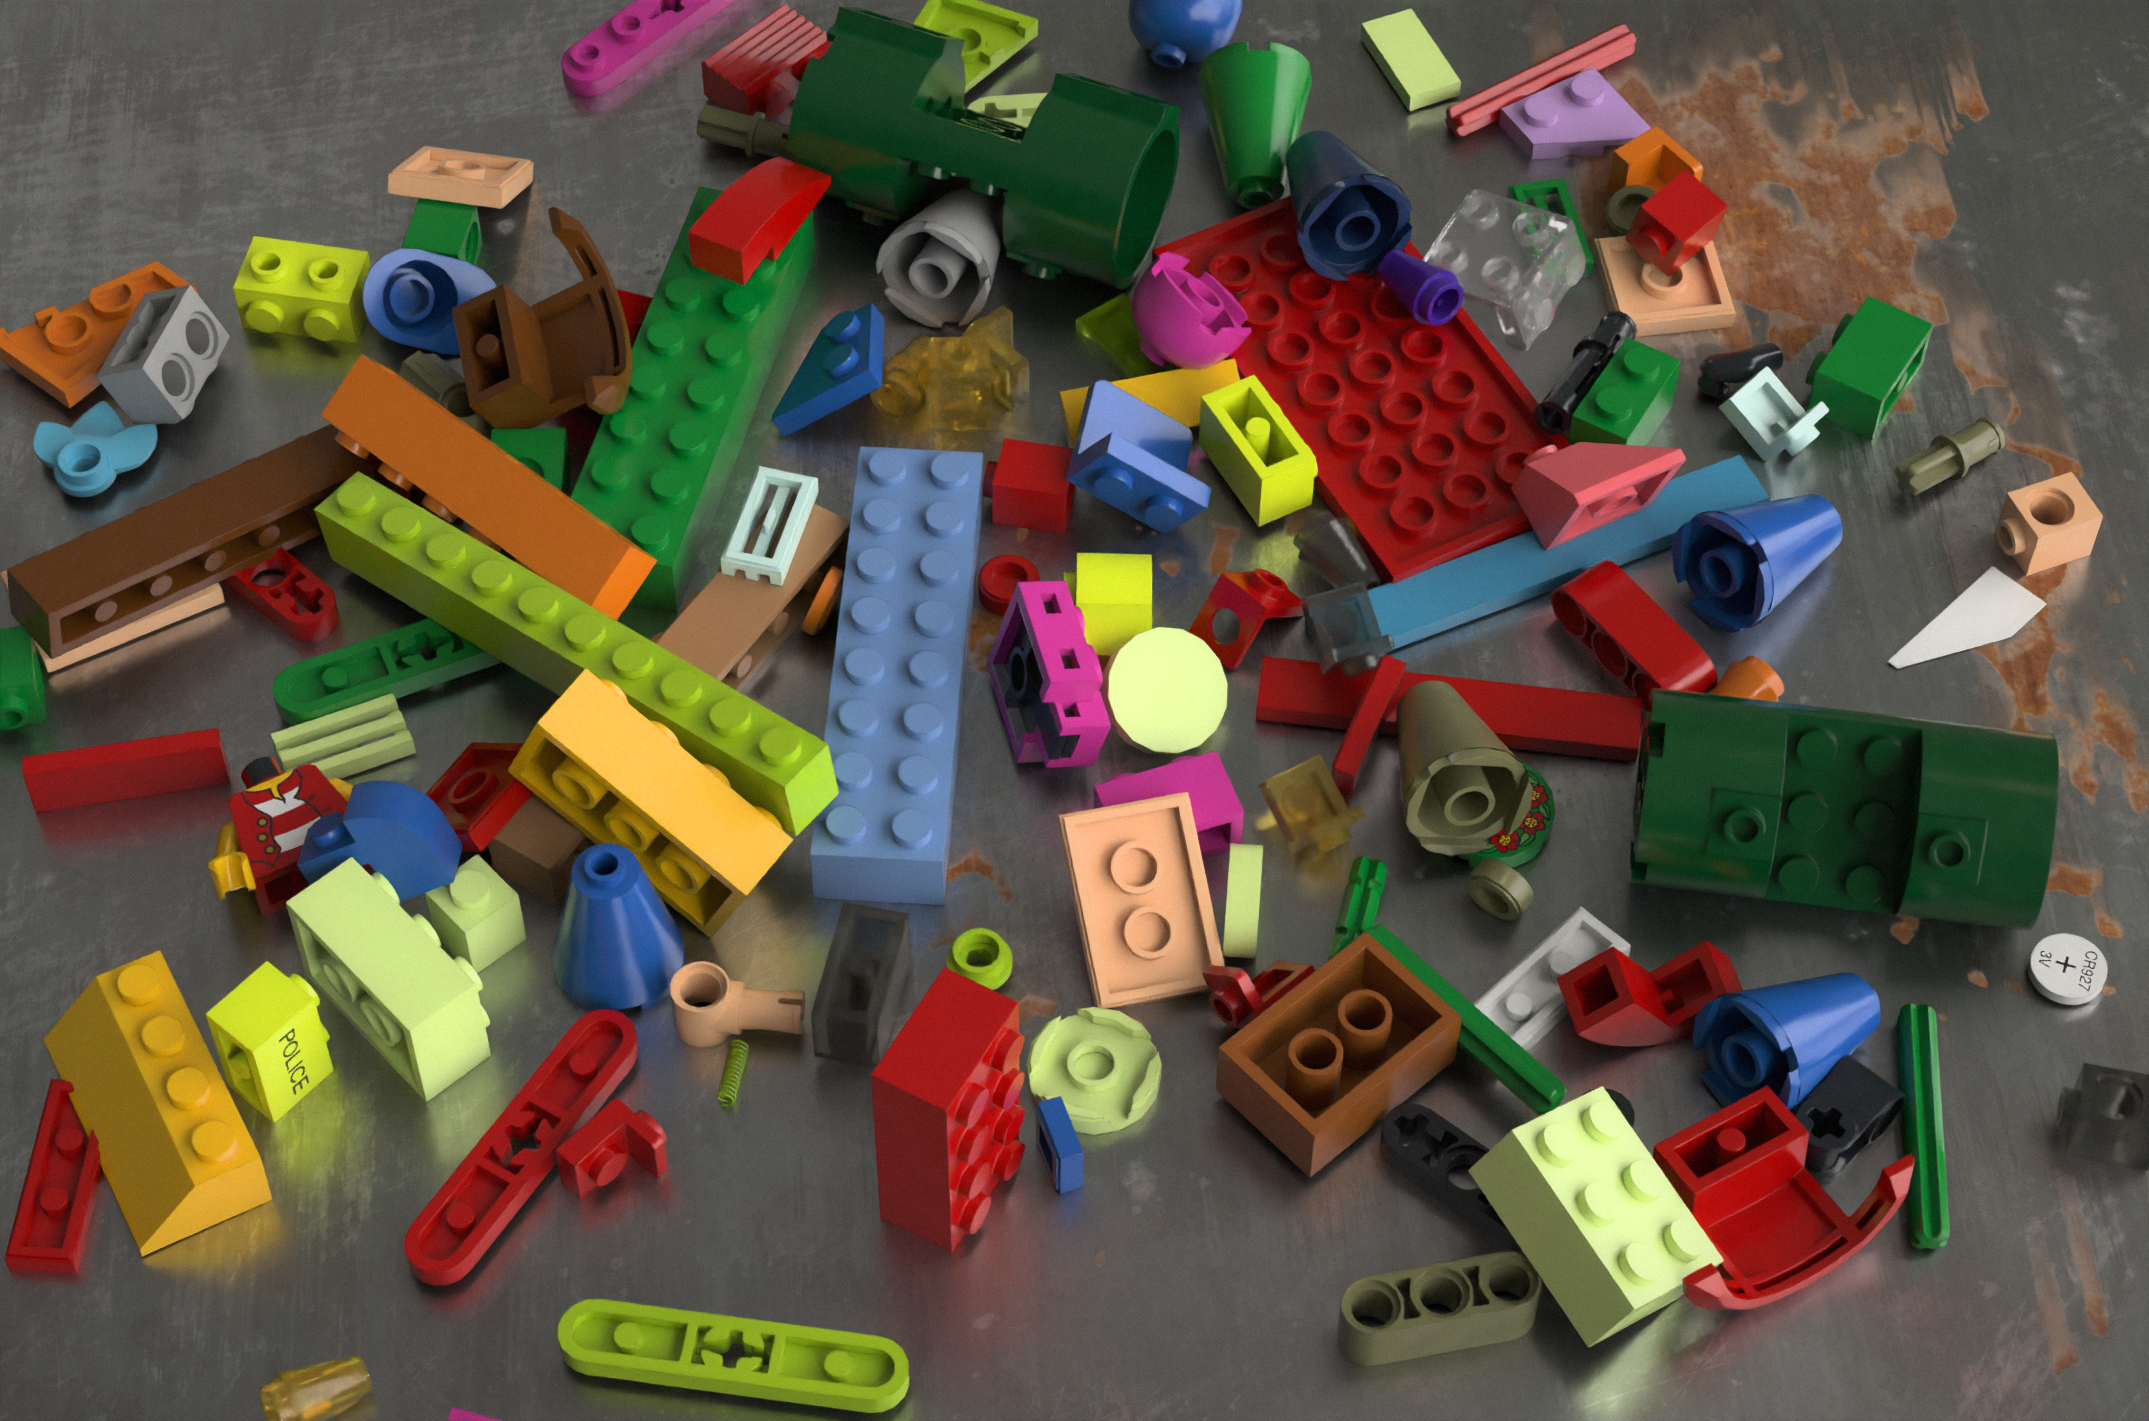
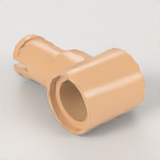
(732, 1006)

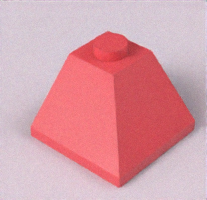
(1590, 486)

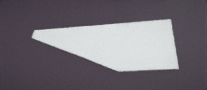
(1981, 615)

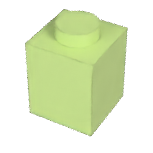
(477, 914)

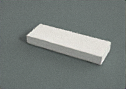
(1528, 997)

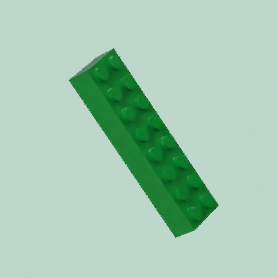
(689, 405)

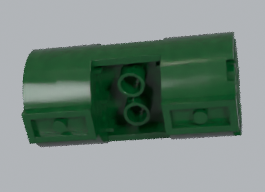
(1079, 181)
(1844, 809)

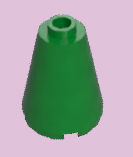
(1254, 115)

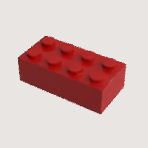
(948, 1110)

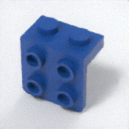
(1135, 459)

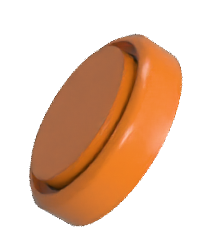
(824, 602)

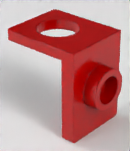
(1253, 599)

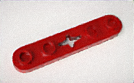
(484, 1195)

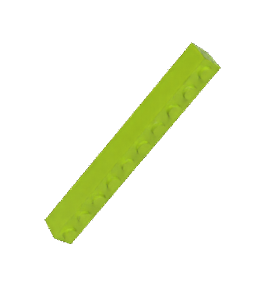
(560, 636)

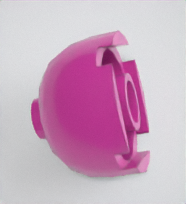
(1185, 317)

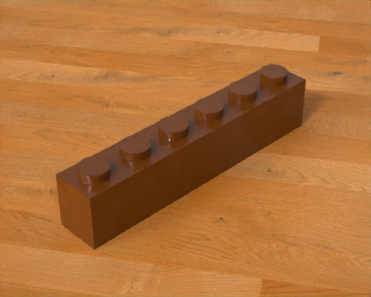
(179, 543)

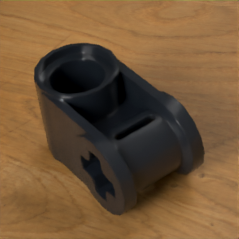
(1845, 1117)

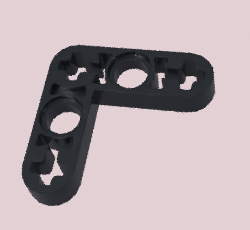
(1460, 1149)

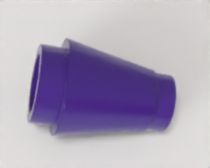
(1423, 288)

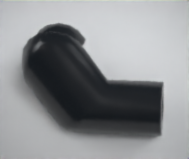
(1736, 367)

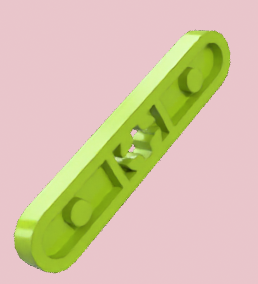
(804, 1365)

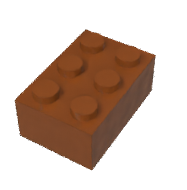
(1337, 1053)

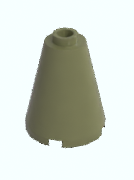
(1455, 773)

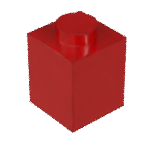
(1676, 222)
(1030, 486)

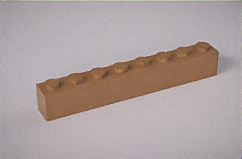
(722, 631)

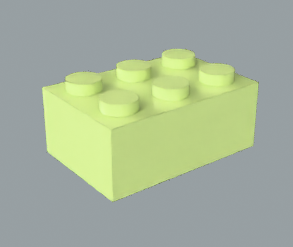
(391, 977)
(1594, 1214)

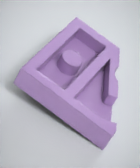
(1572, 119)

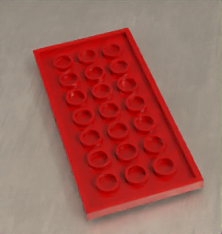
(1405, 417)

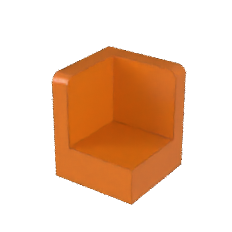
(1650, 162)

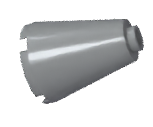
(944, 258)

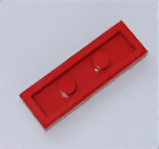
(126, 770)
(56, 1190)

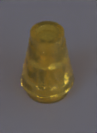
(905, 380)
(315, 1390)

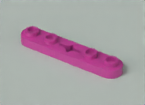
(631, 41)

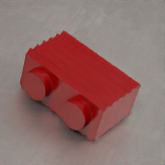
(763, 64)

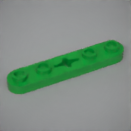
(375, 669)

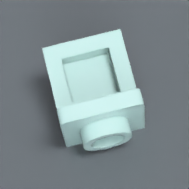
(1771, 416)

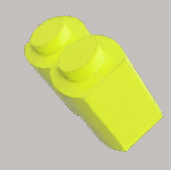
(1113, 597)

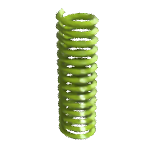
(734, 1054)

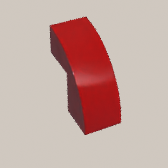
(1628, 1006)

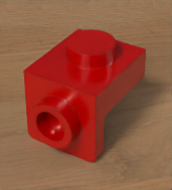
(1241, 1000)

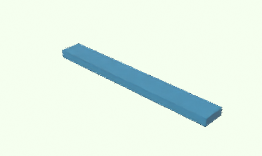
(1523, 569)

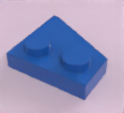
(836, 370)

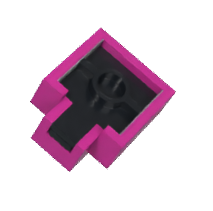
(1048, 678)

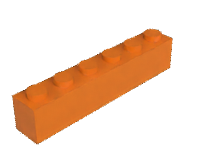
(484, 487)

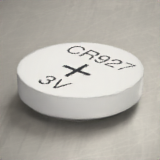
(2067, 969)

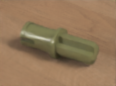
(745, 132)
(1950, 456)

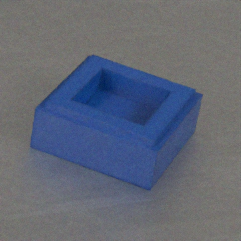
(1059, 1145)

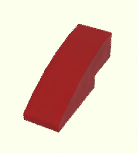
(755, 218)

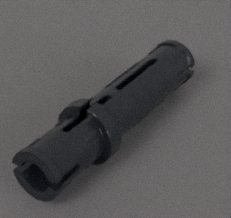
(1588, 363)

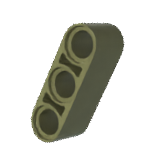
(1416, 1332)

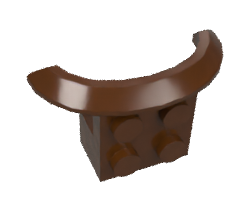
(548, 356)

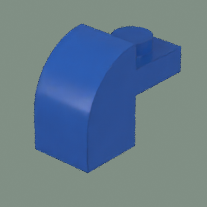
(392, 831)

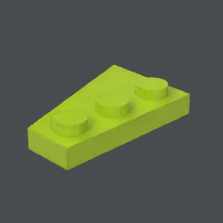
(988, 32)

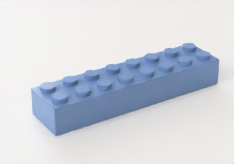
(900, 676)

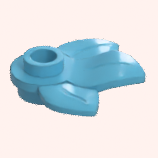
(93, 449)

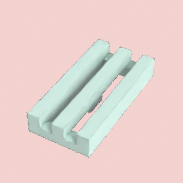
(757, 562)

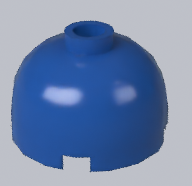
(1183, 30)

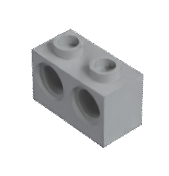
(163, 356)

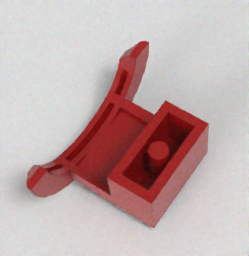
(1761, 1205)

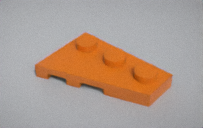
(70, 345)

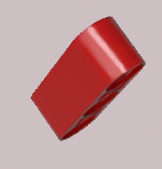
(1631, 634)

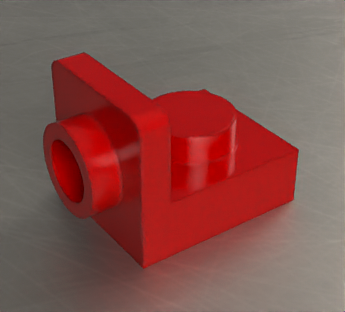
(605, 1142)

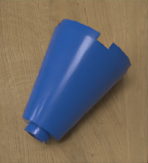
(1752, 556)
(614, 934)
(1783, 1035)

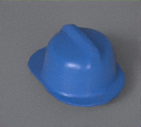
(413, 296)

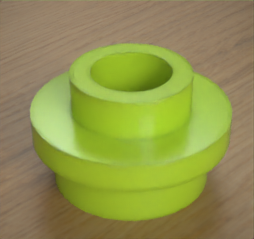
(981, 945)

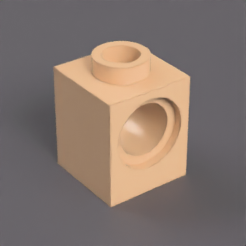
(2048, 524)

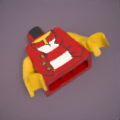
(269, 830)

